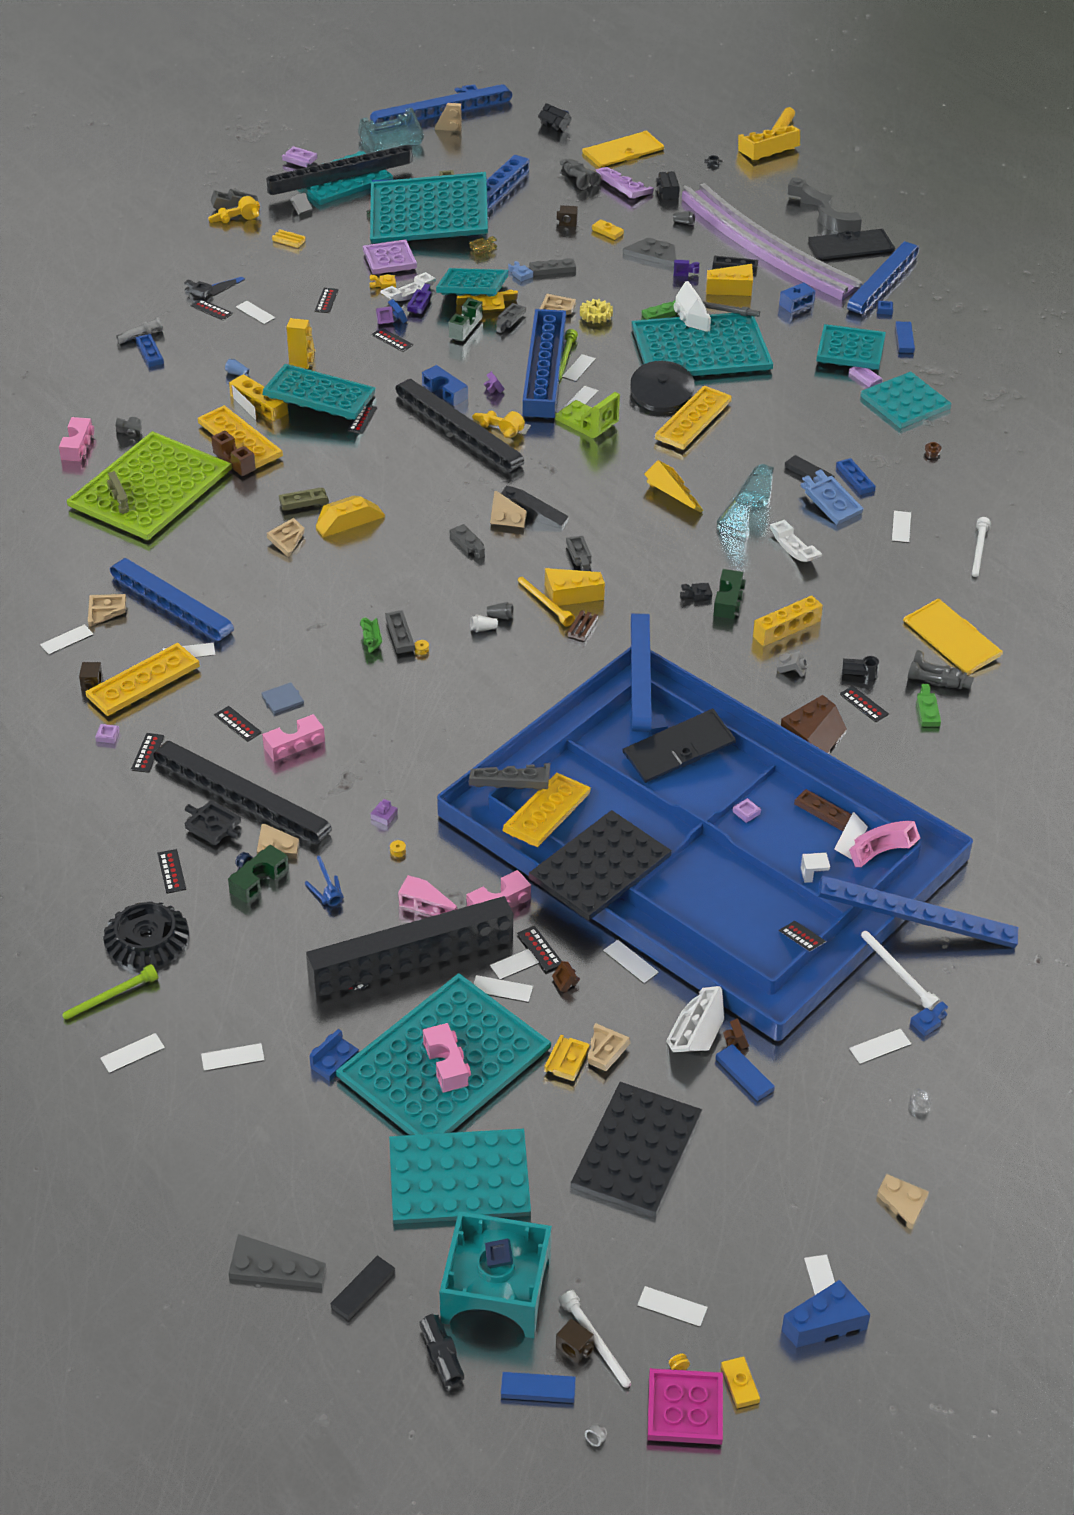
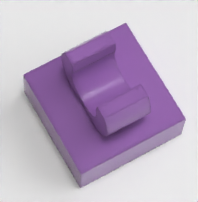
(384, 315)
(493, 383)
(384, 812)

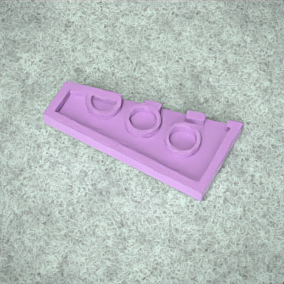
(623, 183)

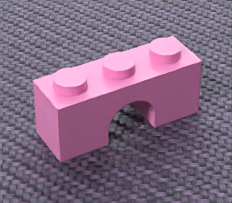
(74, 446)
(280, 745)
(513, 887)
(452, 1071)

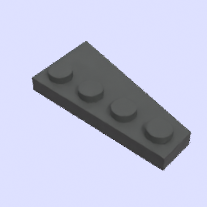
(511, 777)
(271, 1264)

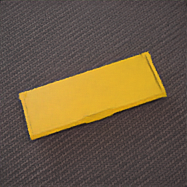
(623, 149)
(953, 636)

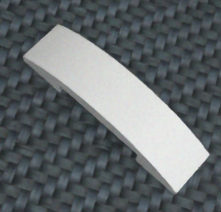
(406, 292)
(793, 545)

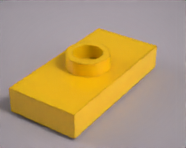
(607, 229)
(740, 1382)

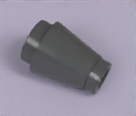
(685, 217)
(501, 610)

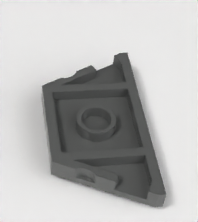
(653, 251)

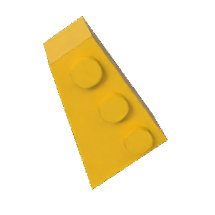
(573, 586)

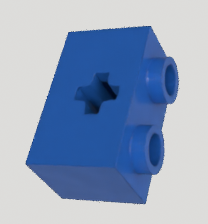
(797, 297)

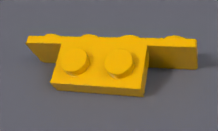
(490, 303)

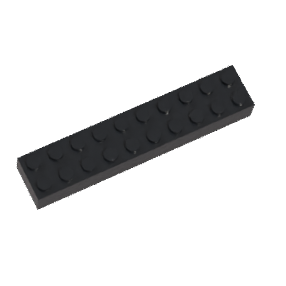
(409, 946)

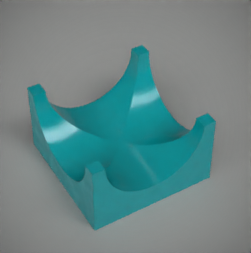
(504, 1289)

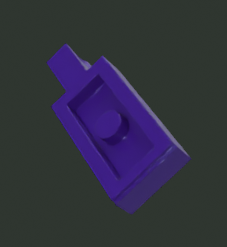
(420, 299)

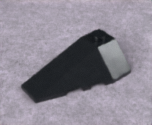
(536, 509)

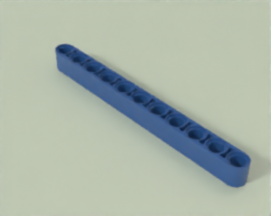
(468, 100)

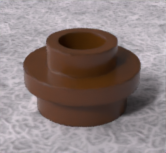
(933, 449)

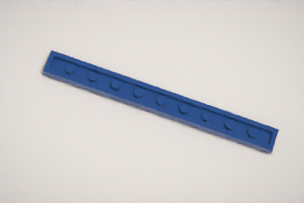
(918, 912)

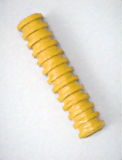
(785, 118)

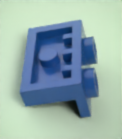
(331, 1055)

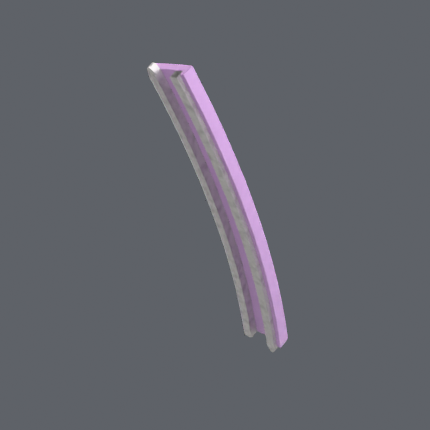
(768, 246)

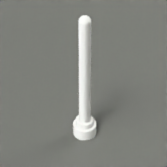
(983, 525)
(928, 1000)
(570, 1302)

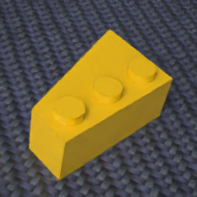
(730, 281)
(300, 343)

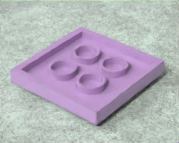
(389, 257)

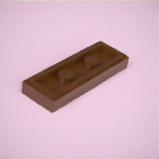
(823, 809)

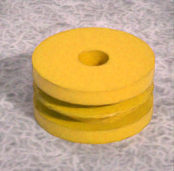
(421, 647)
(398, 848)
(679, 1362)

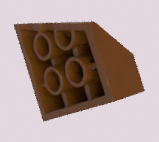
(817, 723)

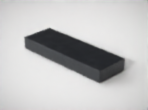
(724, 262)
(804, 467)
(362, 1287)

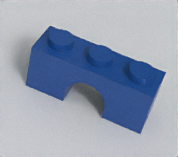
(453, 389)

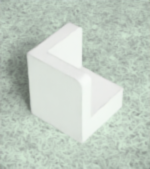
(812, 863)

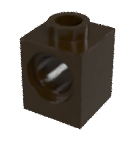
(571, 211)
(90, 675)
(575, 1341)

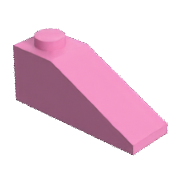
(423, 897)

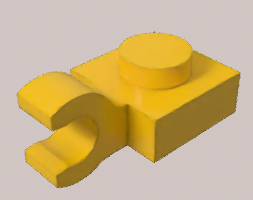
(383, 281)

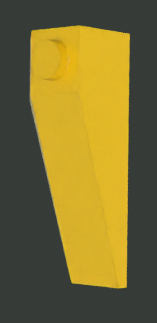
(668, 480)

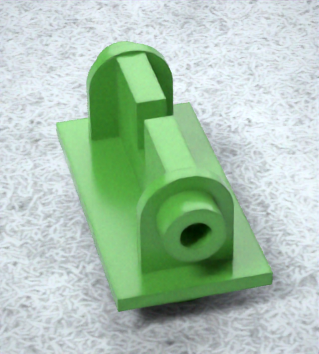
(371, 633)

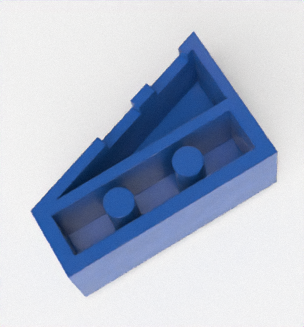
(825, 1315)

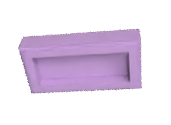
(866, 376)

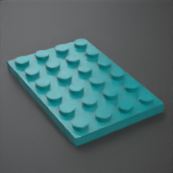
(338, 189)
(319, 391)
(459, 1172)

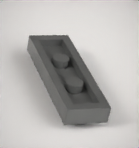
(552, 266)
(400, 631)

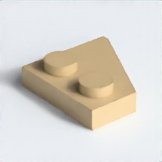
(450, 118)
(555, 302)
(507, 512)
(286, 536)
(105, 607)
(280, 840)
(606, 1047)
(903, 1198)

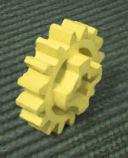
(596, 311)

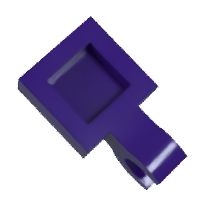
(683, 268)

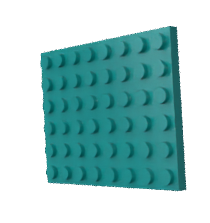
(429, 207)
(729, 346)
(402, 1079)

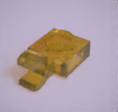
(480, 246)

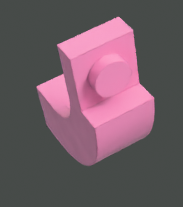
(883, 838)

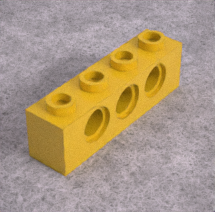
(252, 391)
(787, 620)

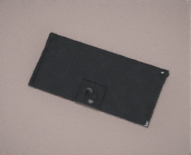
(851, 244)
(679, 745)

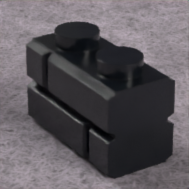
(554, 117)
(668, 185)

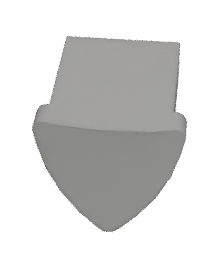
(301, 203)

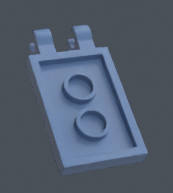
(831, 497)

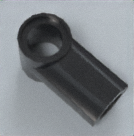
(867, 667)

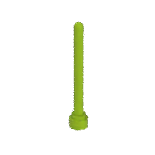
(570, 337)
(148, 974)

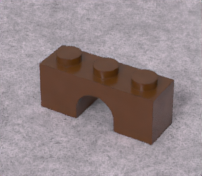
(225, 448)

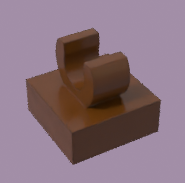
(565, 976)
(736, 1035)

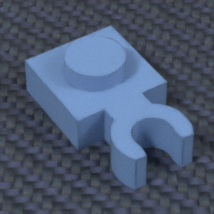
(520, 272)

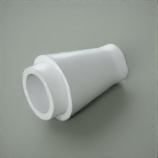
(482, 623)

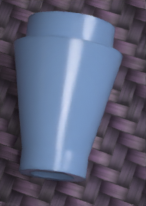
(236, 368)

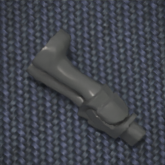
(584, 175)
(945, 675)

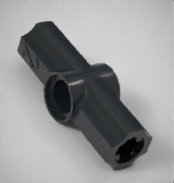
(441, 1350)

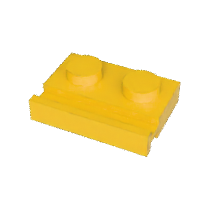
(567, 1057)

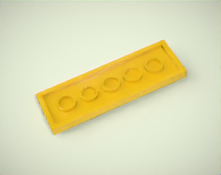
(693, 417)
(244, 434)
(142, 679)
(546, 810)

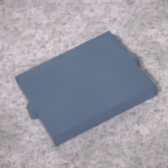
(282, 698)

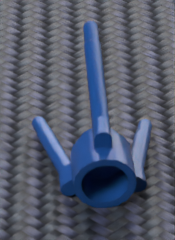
(332, 895)

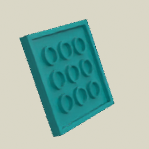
(472, 281)
(851, 347)
(906, 399)

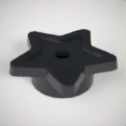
(713, 160)

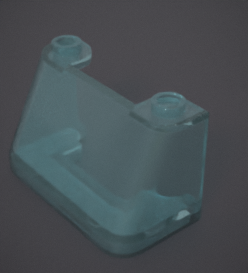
(391, 133)
(753, 490)

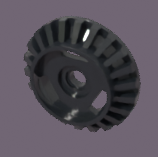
(153, 950)

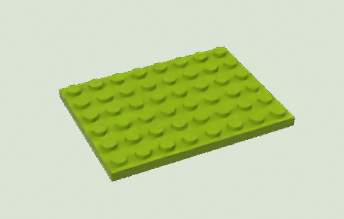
(159, 484)

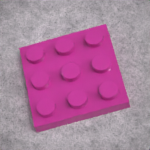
(685, 1406)

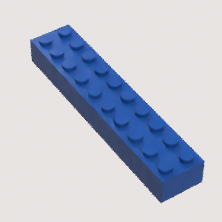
(544, 363)

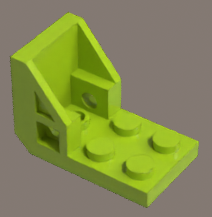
(588, 419)

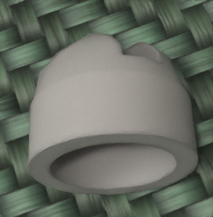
(596, 1435)

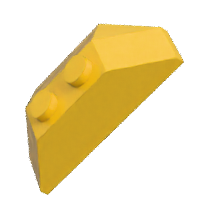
(346, 515)

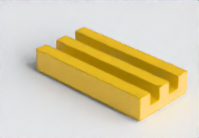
(288, 238)

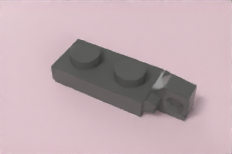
(509, 316)
(468, 540)
(579, 552)

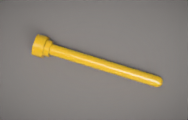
(565, 617)

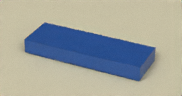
(904, 337)
(149, 350)
(855, 476)
(745, 1072)
(538, 1387)

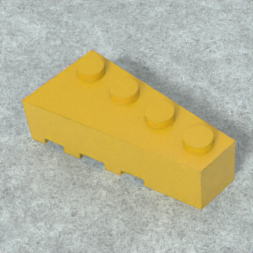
(769, 142)

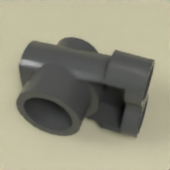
(131, 427)

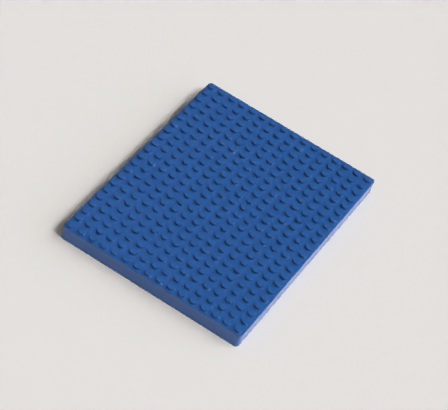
(728, 882)

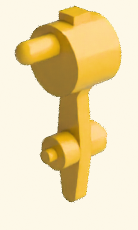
(246, 207)
(509, 425)

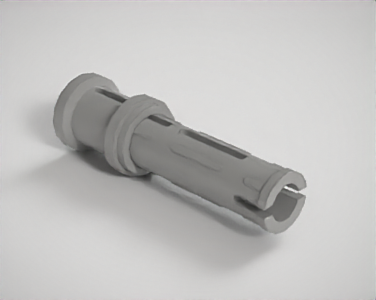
(145, 329)

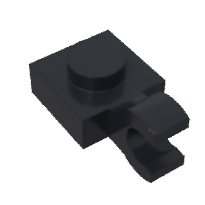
(200, 288)
(699, 591)

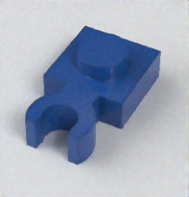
(398, 312)

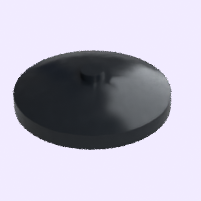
(662, 386)

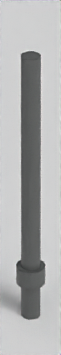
(744, 311)

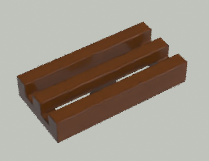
(585, 617)

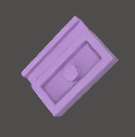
(299, 156)

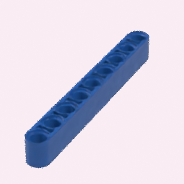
(883, 277)
(172, 599)
(640, 673)

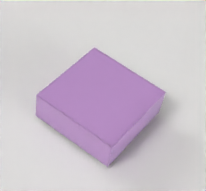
(107, 733)
(746, 810)

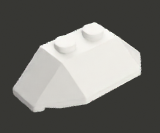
(691, 308)
(698, 1022)

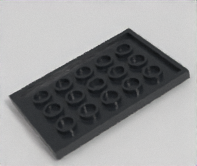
(600, 865)
(636, 1149)

